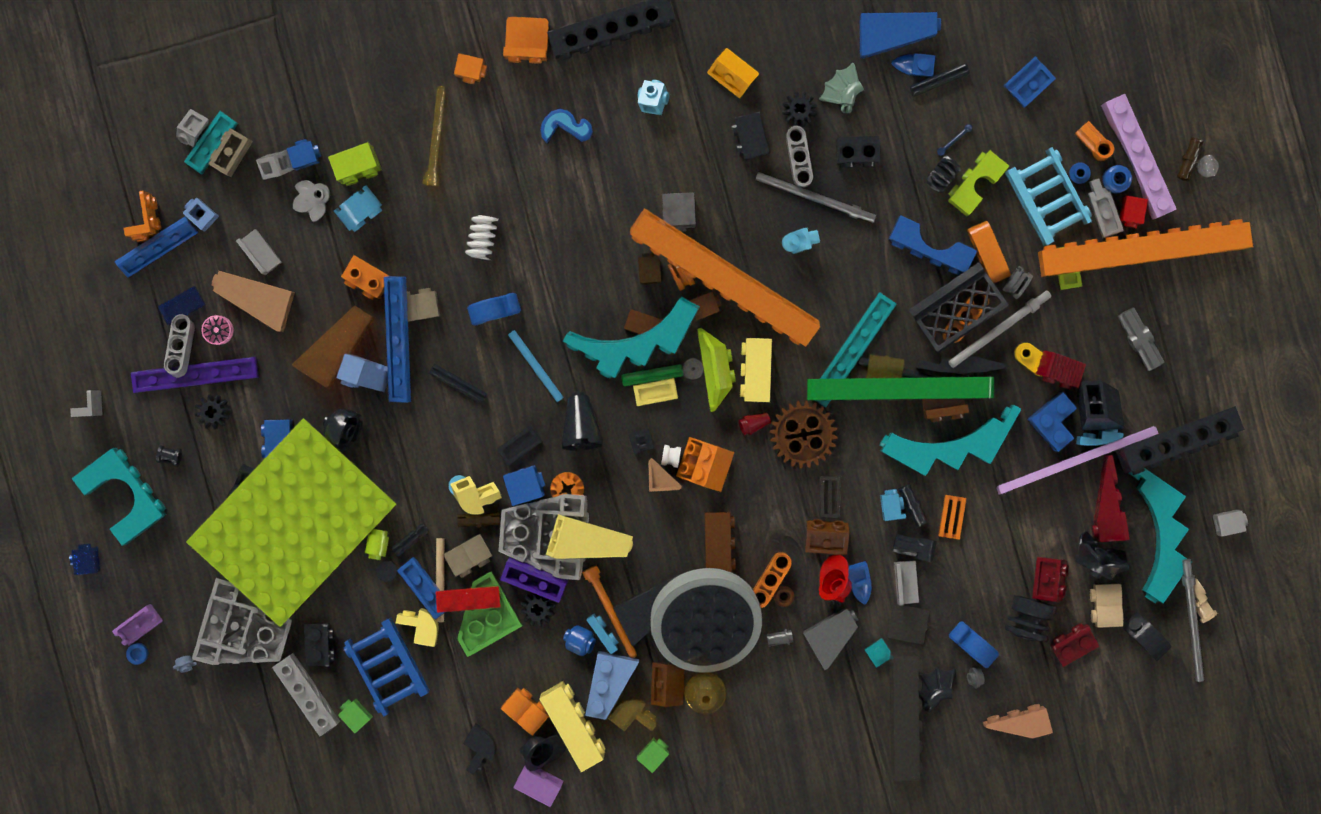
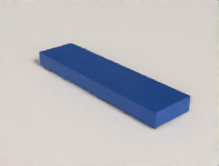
(156, 246)

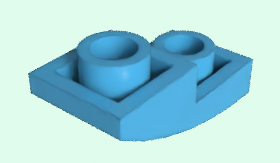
(1103, 438)

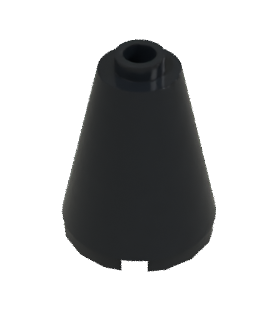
(580, 424)

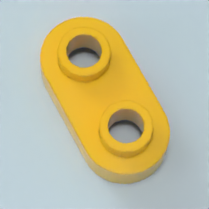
(1030, 362)

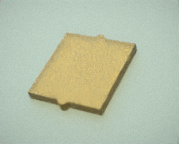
(884, 367)

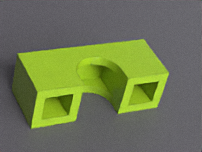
(988, 167)

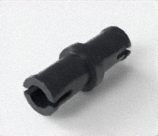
(913, 505)

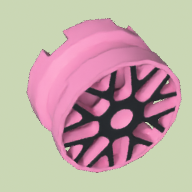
(217, 330)

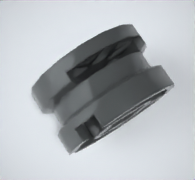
(1016, 280)

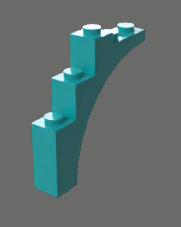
(639, 349)

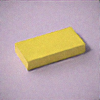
(655, 392)

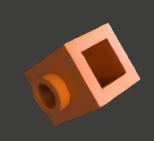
(470, 68)

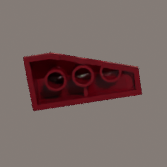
(1109, 520)

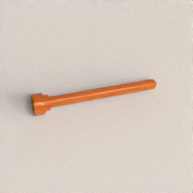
(592, 575)

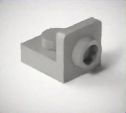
(191, 127)

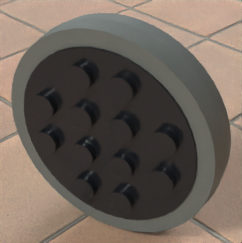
(706, 620)

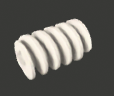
(481, 237)

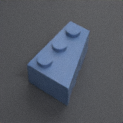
(362, 372)

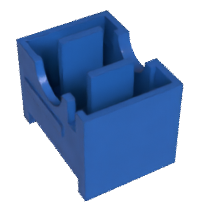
(524, 485)

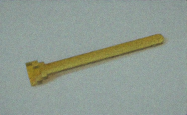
(431, 177)

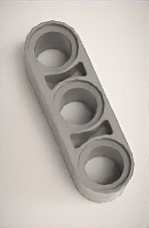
(800, 146)
(179, 336)

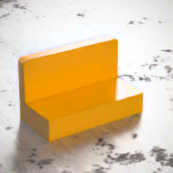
(733, 72)

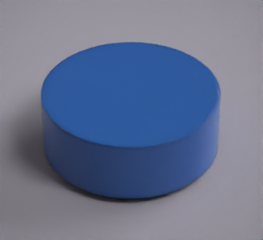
(137, 653)

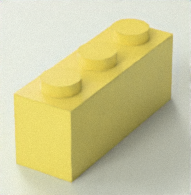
(756, 370)

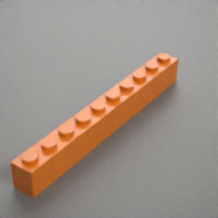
(1145, 249)
(724, 277)

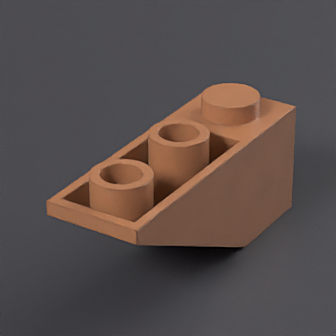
(1028, 723)

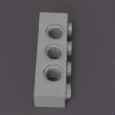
(306, 694)

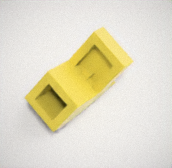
(472, 498)
(425, 624)

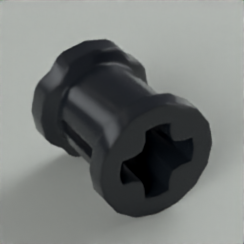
(169, 455)

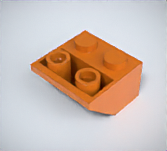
(705, 464)

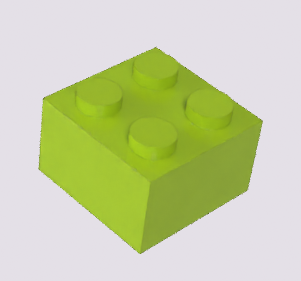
(355, 164)

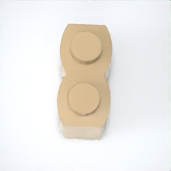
(1107, 605)

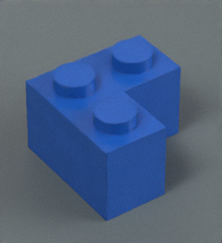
(1049, 418)

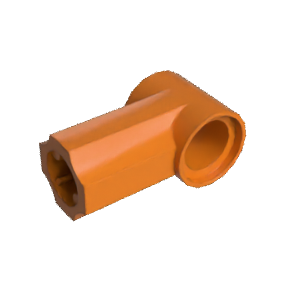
(1093, 139)

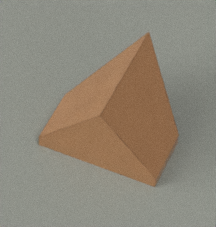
(660, 479)

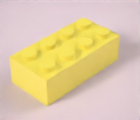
(572, 726)

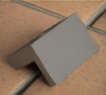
(259, 252)
(94, 405)
(906, 582)

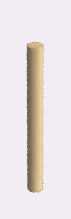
(440, 567)

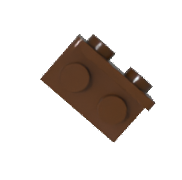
(827, 537)

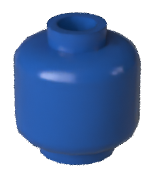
(1124, 179)
(579, 640)

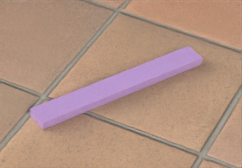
(1077, 460)

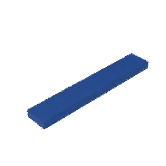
(397, 339)

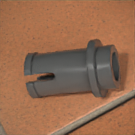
(779, 638)

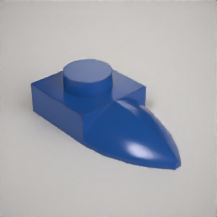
(915, 64)
(860, 581)

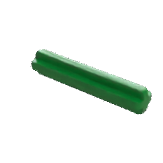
(652, 375)

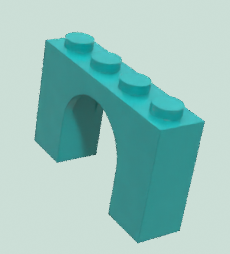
(145, 509)

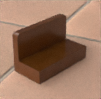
(667, 685)

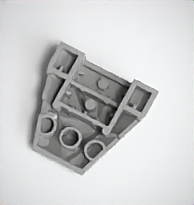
(528, 530)
(237, 630)

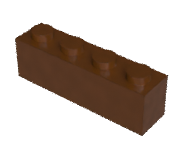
(719, 540)

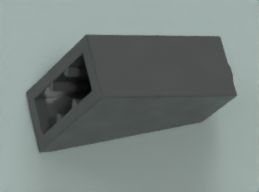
(831, 635)

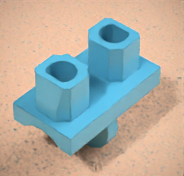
(800, 240)

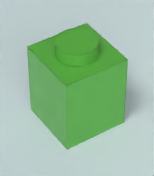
(354, 715)
(653, 754)

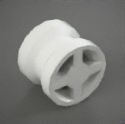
(671, 456)

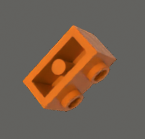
(364, 276)

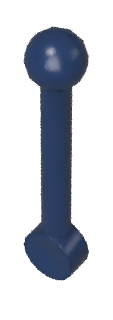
(941, 151)

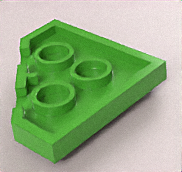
(487, 625)

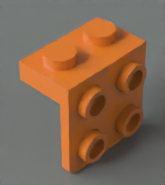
(526, 39)
(151, 223)

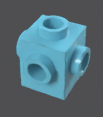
(653, 97)

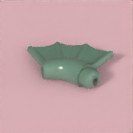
(843, 88)

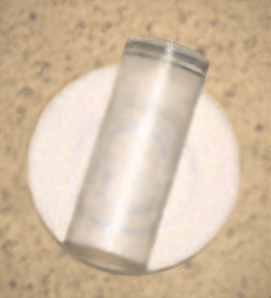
(1208, 166)

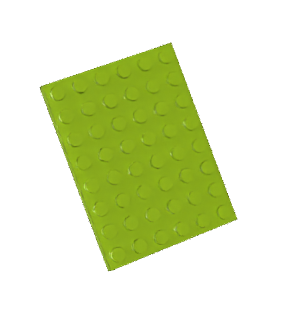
(291, 522)

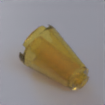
(705, 685)

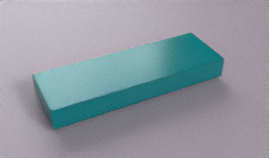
(210, 140)

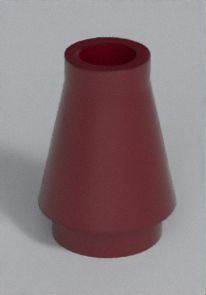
(752, 423)

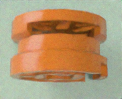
(683, 279)

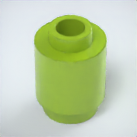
(377, 544)

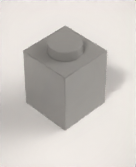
(1230, 522)

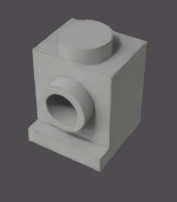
(274, 164)

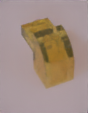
(629, 710)

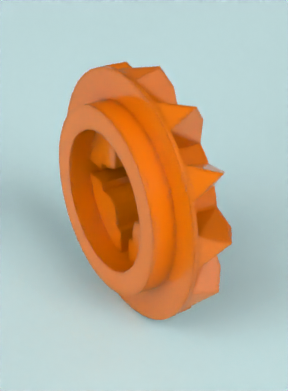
(568, 478)

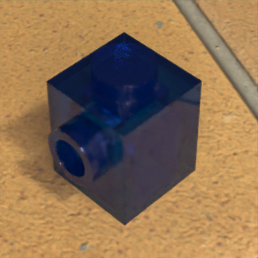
(85, 559)

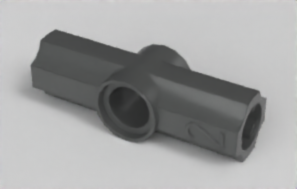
(1140, 339)

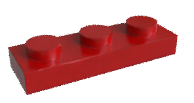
(467, 599)

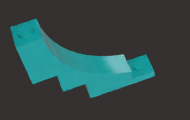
(981, 443)
(1167, 566)

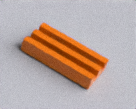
(952, 517)

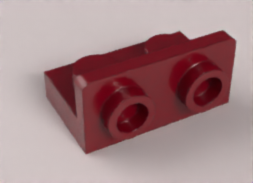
(1050, 579)
(1074, 645)

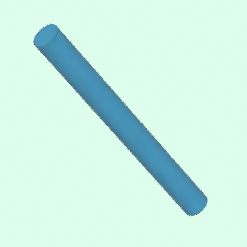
(535, 366)

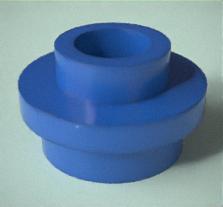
(1073, 173)

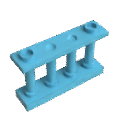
(1037, 214)

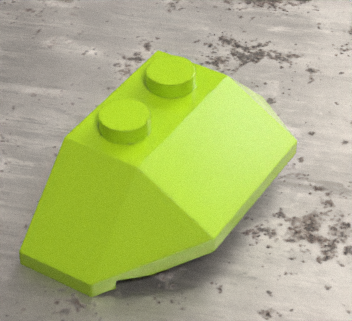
(716, 368)

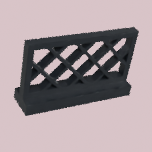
(953, 291)

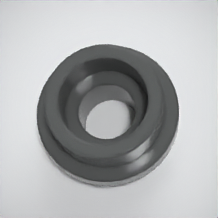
(975, 677)

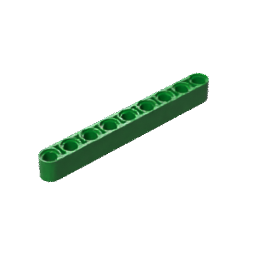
(900, 388)

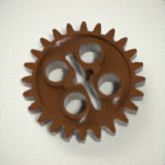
(800, 415)

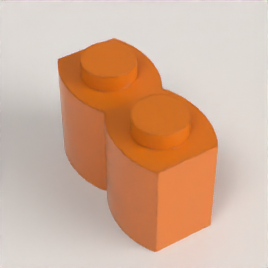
(525, 711)

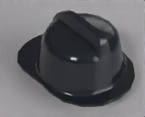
(542, 751)

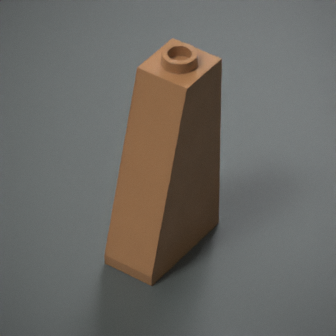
(258, 299)

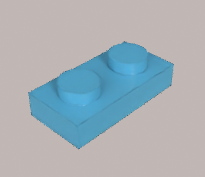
(608, 640)

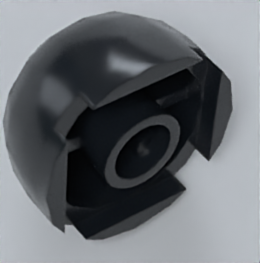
(342, 428)

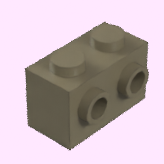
(230, 152)

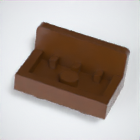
(938, 408)

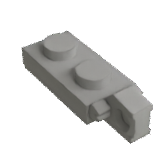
(1104, 209)

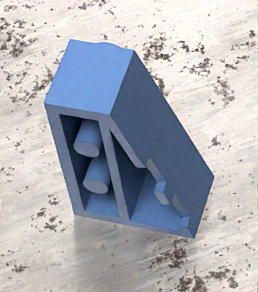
(608, 682)

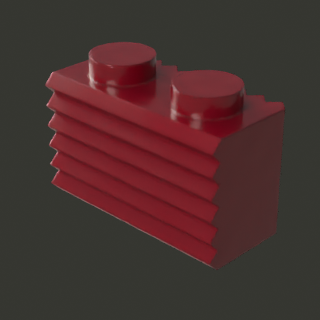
(1060, 369)

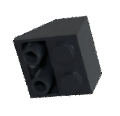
(1099, 406)

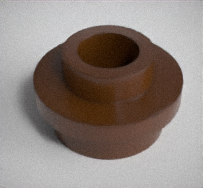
(783, 603)

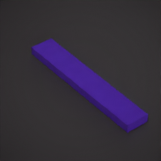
(196, 375)

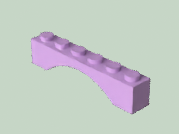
(1133, 141)

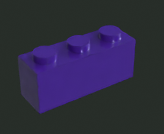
(533, 580)

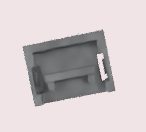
(679, 210)

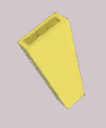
(584, 540)

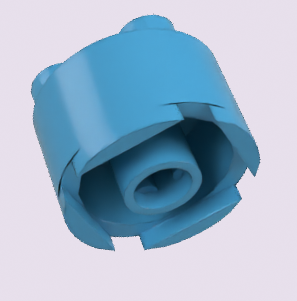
(358, 208)

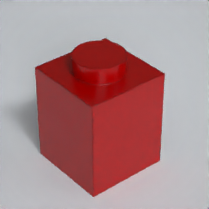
(1133, 211)

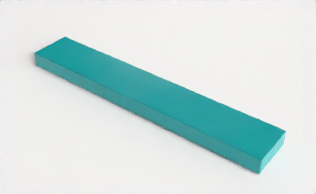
(858, 340)

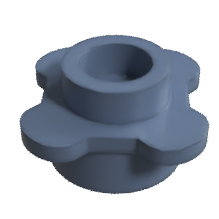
(184, 664)

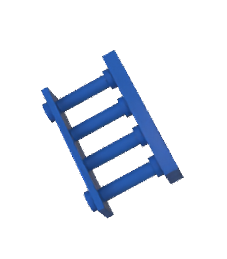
(407, 667)

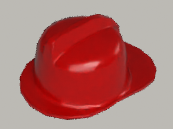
(834, 579)

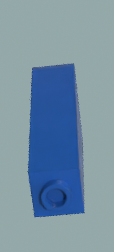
(894, 30)

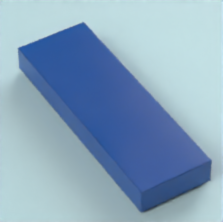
(421, 585)

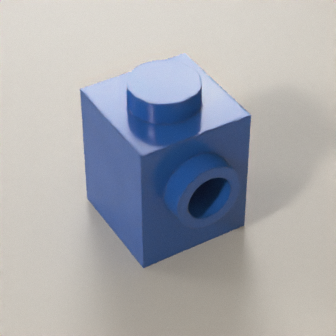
(304, 154)

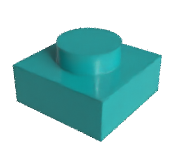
(878, 652)

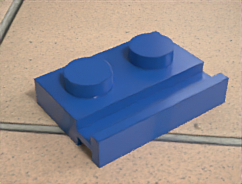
(1029, 82)

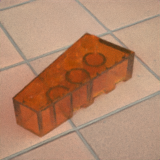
(326, 354)

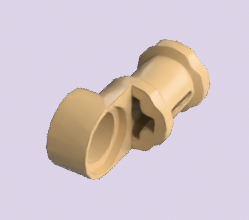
(1202, 606)

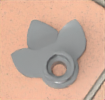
(308, 200)

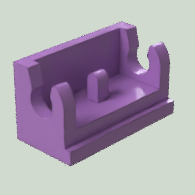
(138, 625)
(538, 785)

